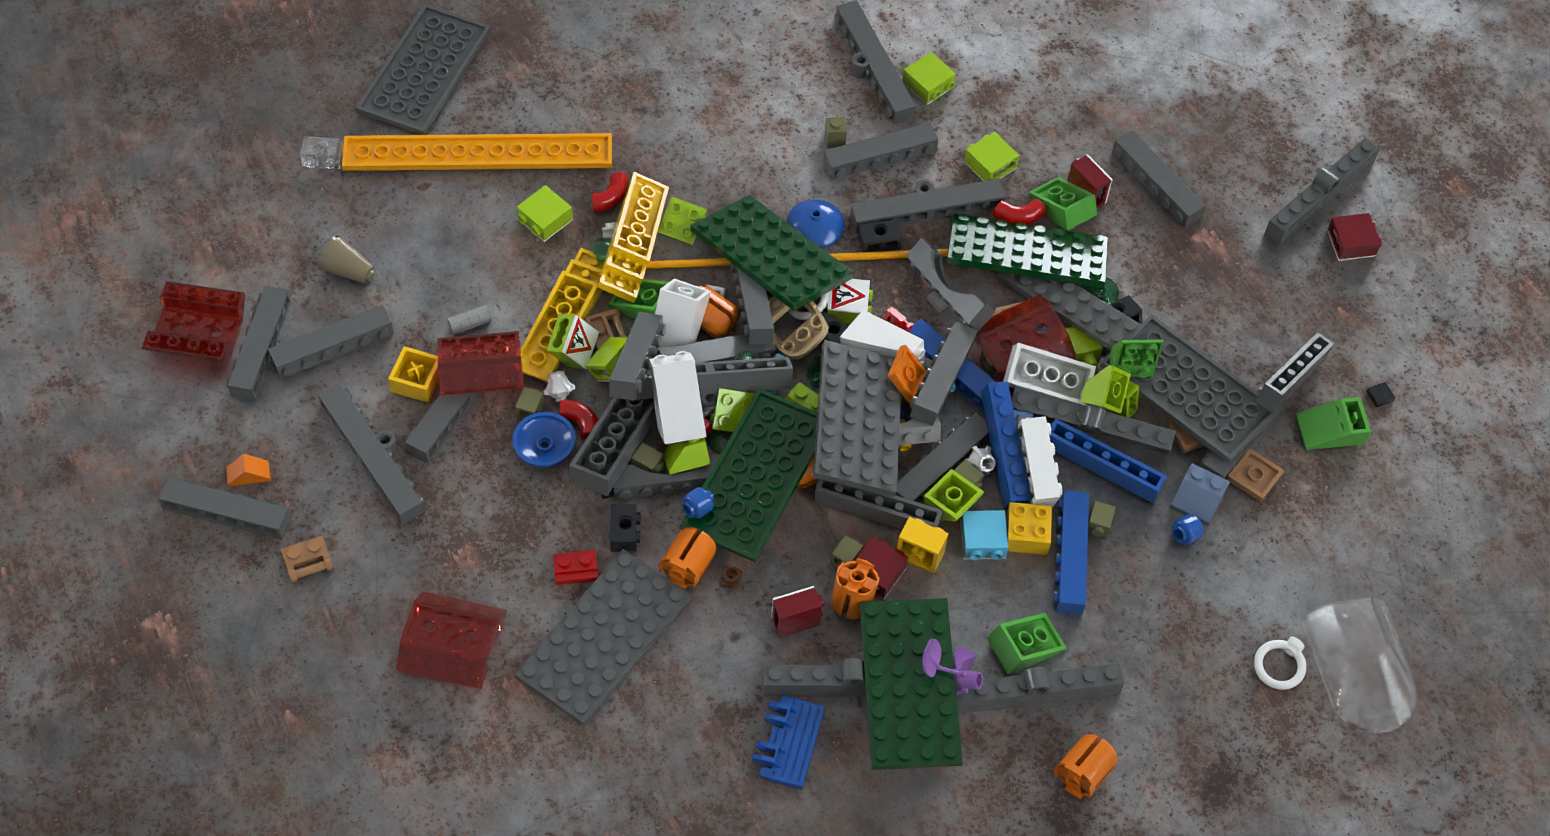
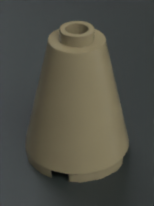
(345, 261)

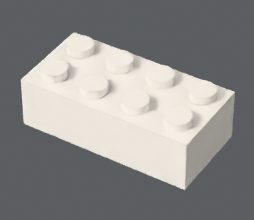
(1047, 373)
(1039, 461)

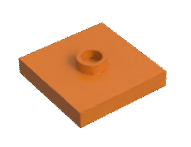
(906, 373)

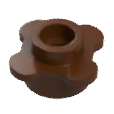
(730, 571)

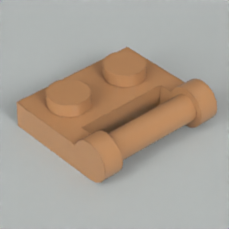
(600, 323)
(304, 554)

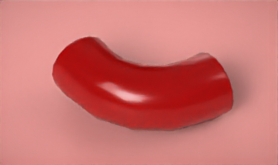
(613, 195)
(1024, 214)
(580, 414)

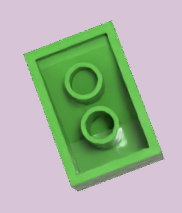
(1065, 202)
(645, 301)
(1025, 642)

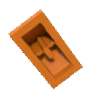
(247, 470)

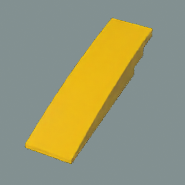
(633, 237)
(572, 295)

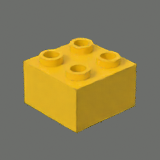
(415, 375)
(1029, 528)
(922, 544)

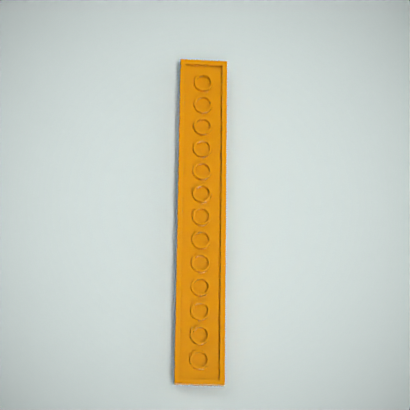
(477, 151)

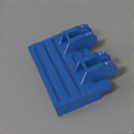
(790, 744)

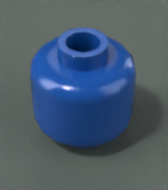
(698, 503)
(1187, 529)

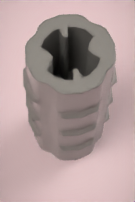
(469, 319)

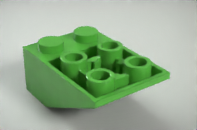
(1136, 356)
(1334, 424)

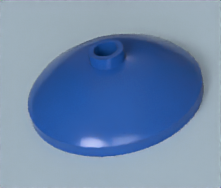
(822, 230)
(544, 430)

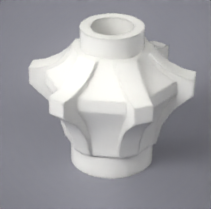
(558, 386)
(982, 459)

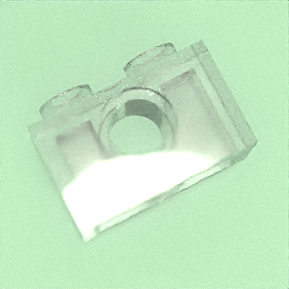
(322, 152)

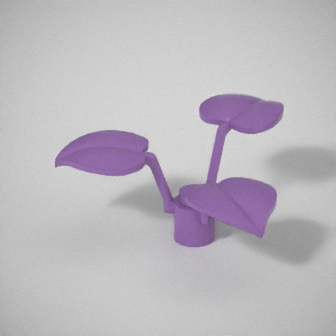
(962, 663)

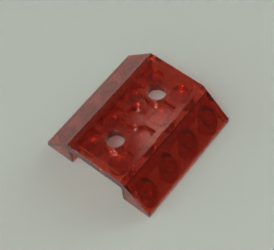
(201, 314)
(1019, 326)
(480, 363)
(445, 650)

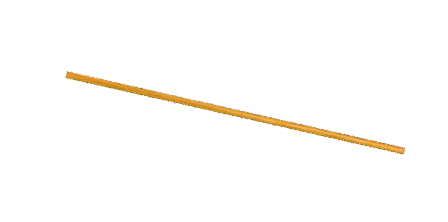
(839, 256)

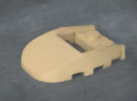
(805, 337)

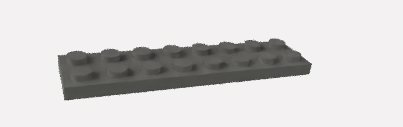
(1078, 308)

